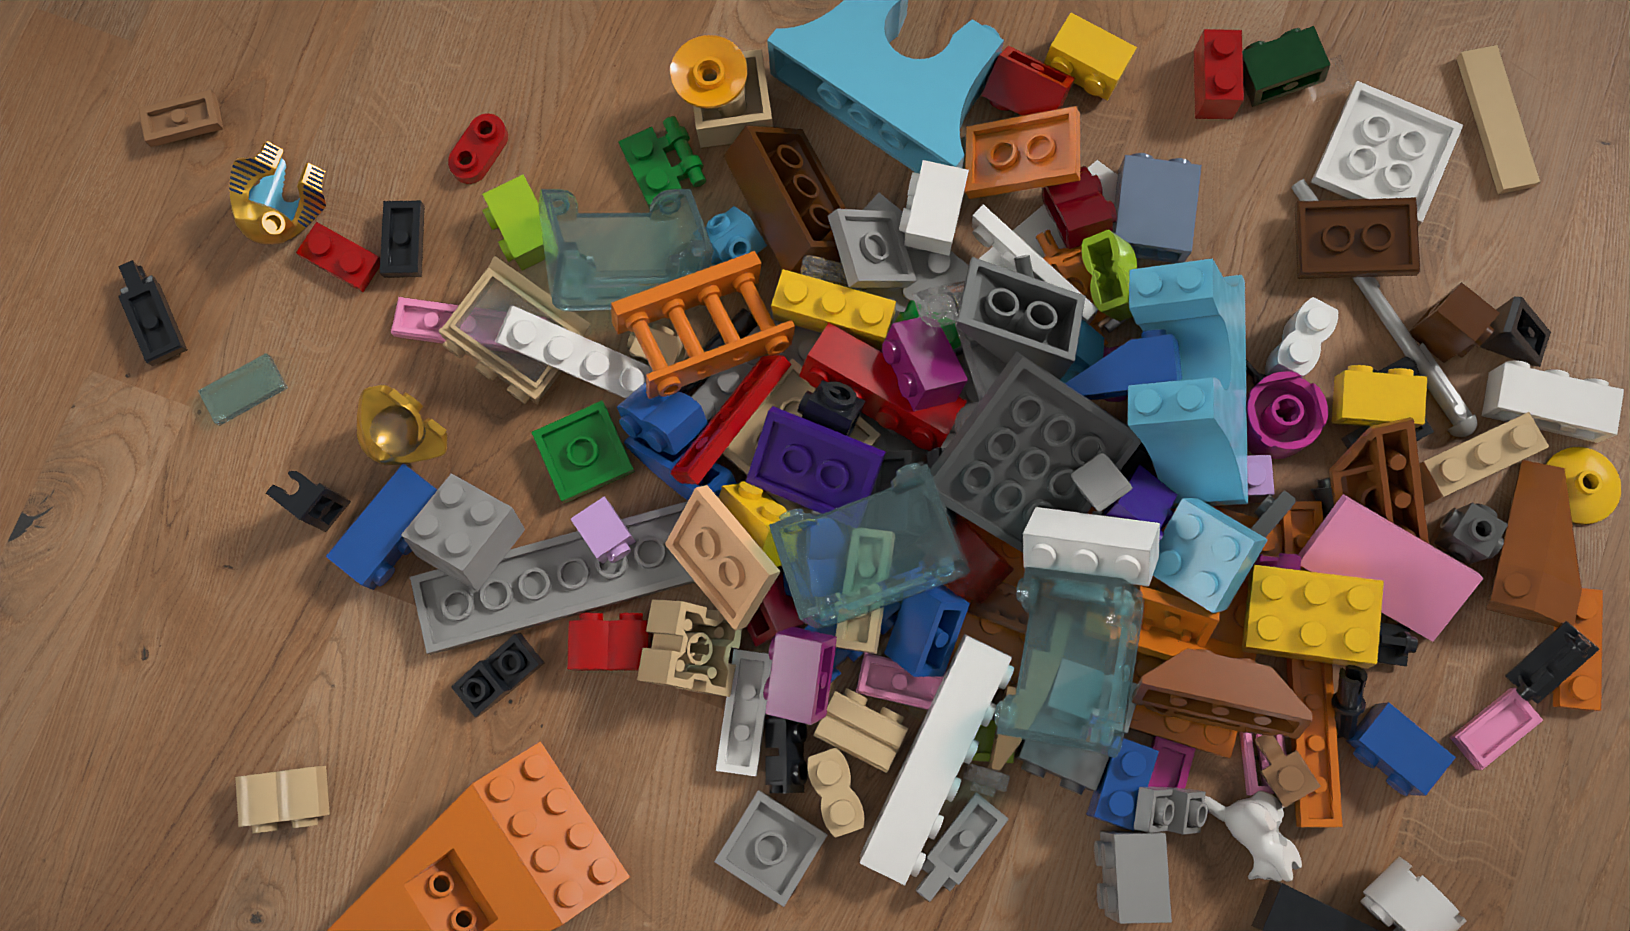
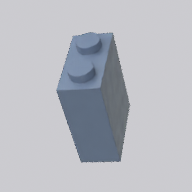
(1157, 206)

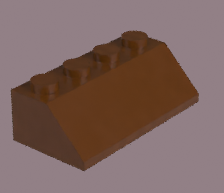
(786, 192)

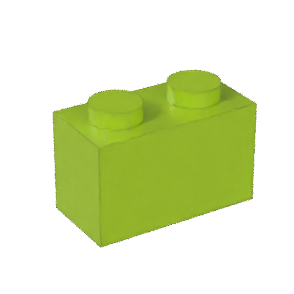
(516, 213)

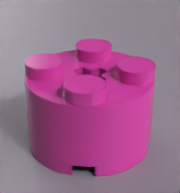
(1289, 396)

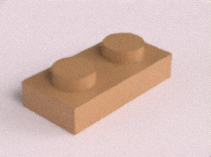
(180, 118)

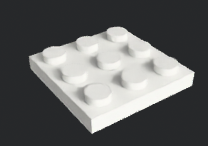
(1386, 149)

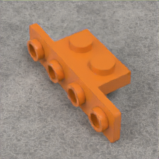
(1176, 624)

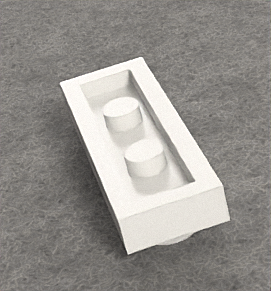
(744, 714)

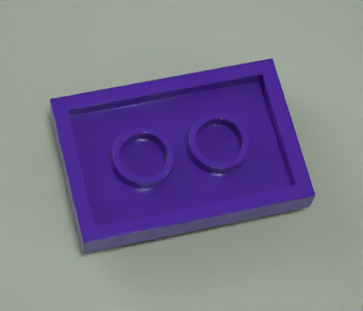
(812, 463)

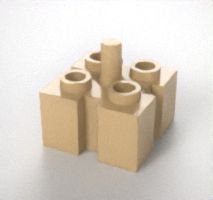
(689, 648)

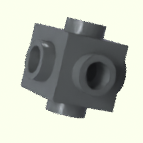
(1471, 533)

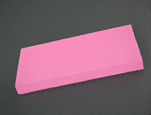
(1420, 582)

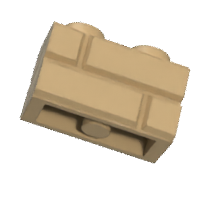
(862, 731)

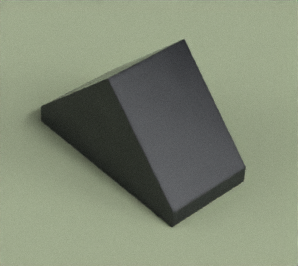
(1518, 333)

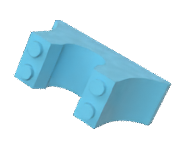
(889, 99)
(1200, 422)

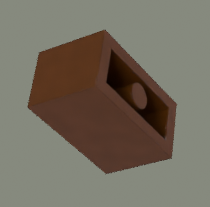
(1455, 324)

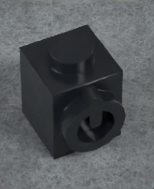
(832, 406)

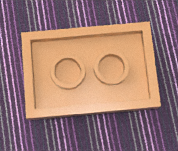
(721, 557)

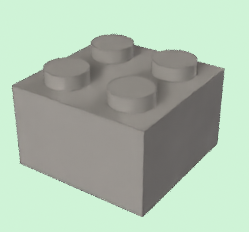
(463, 532)
(1133, 876)

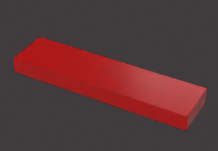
(730, 419)

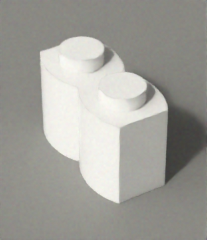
(1303, 338)

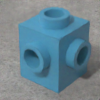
(733, 235)

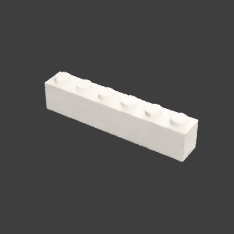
(935, 760)

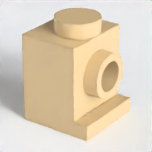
(669, 345)

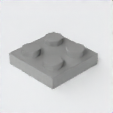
(871, 249)
(771, 848)

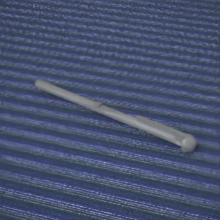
(1438, 384)

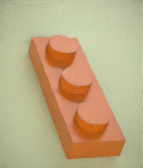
(1584, 686)

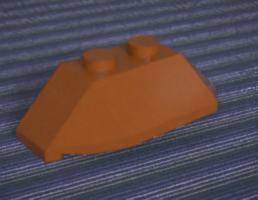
(1384, 475)
(1223, 694)

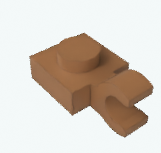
(1286, 774)

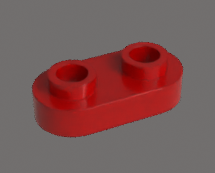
(481, 147)

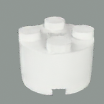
(1410, 901)

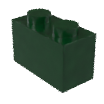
(1284, 65)

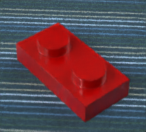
(339, 257)

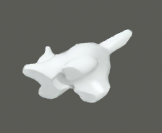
(1256, 826)

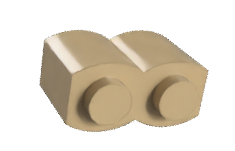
(282, 796)
(839, 803)

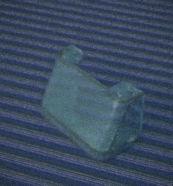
(616, 255)
(869, 550)
(1074, 661)

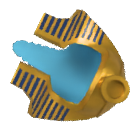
(261, 208)

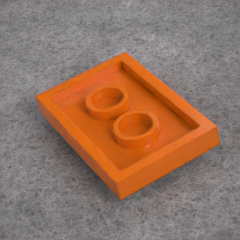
(1023, 153)

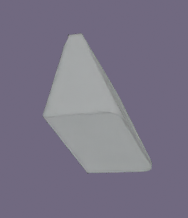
(1100, 482)

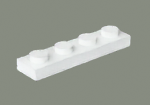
(992, 231)
(571, 353)

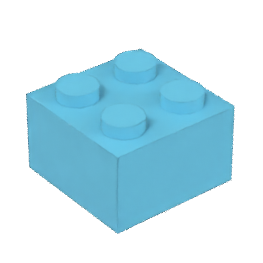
(1206, 554)

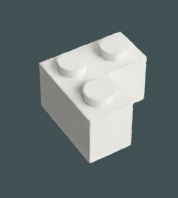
(933, 207)

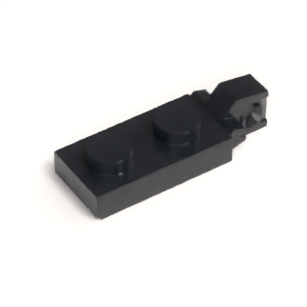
(149, 315)

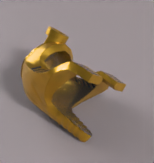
(393, 429)

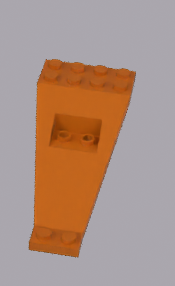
(511, 855)

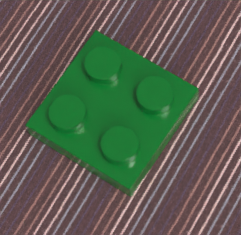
(583, 452)

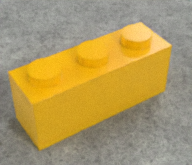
(816, 303)

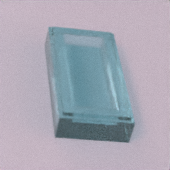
(242, 389)

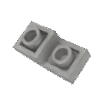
(1170, 810)

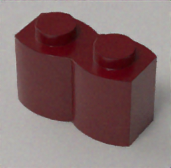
(1079, 208)

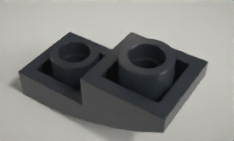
(497, 675)

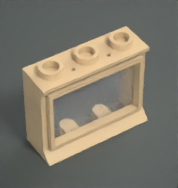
(480, 317)

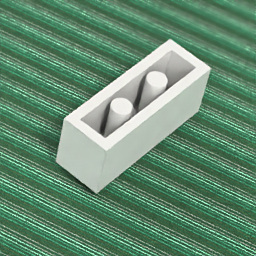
(1556, 402)
(1092, 544)

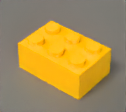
(1313, 616)

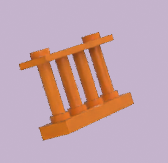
(704, 289)

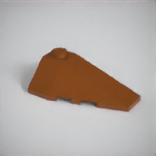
(1538, 561)

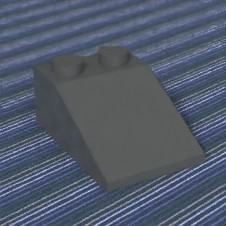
(1020, 315)

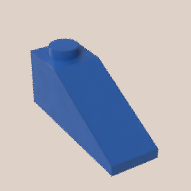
(1136, 362)

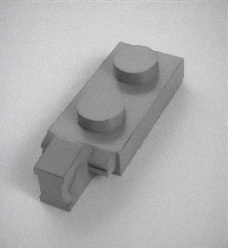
(960, 846)

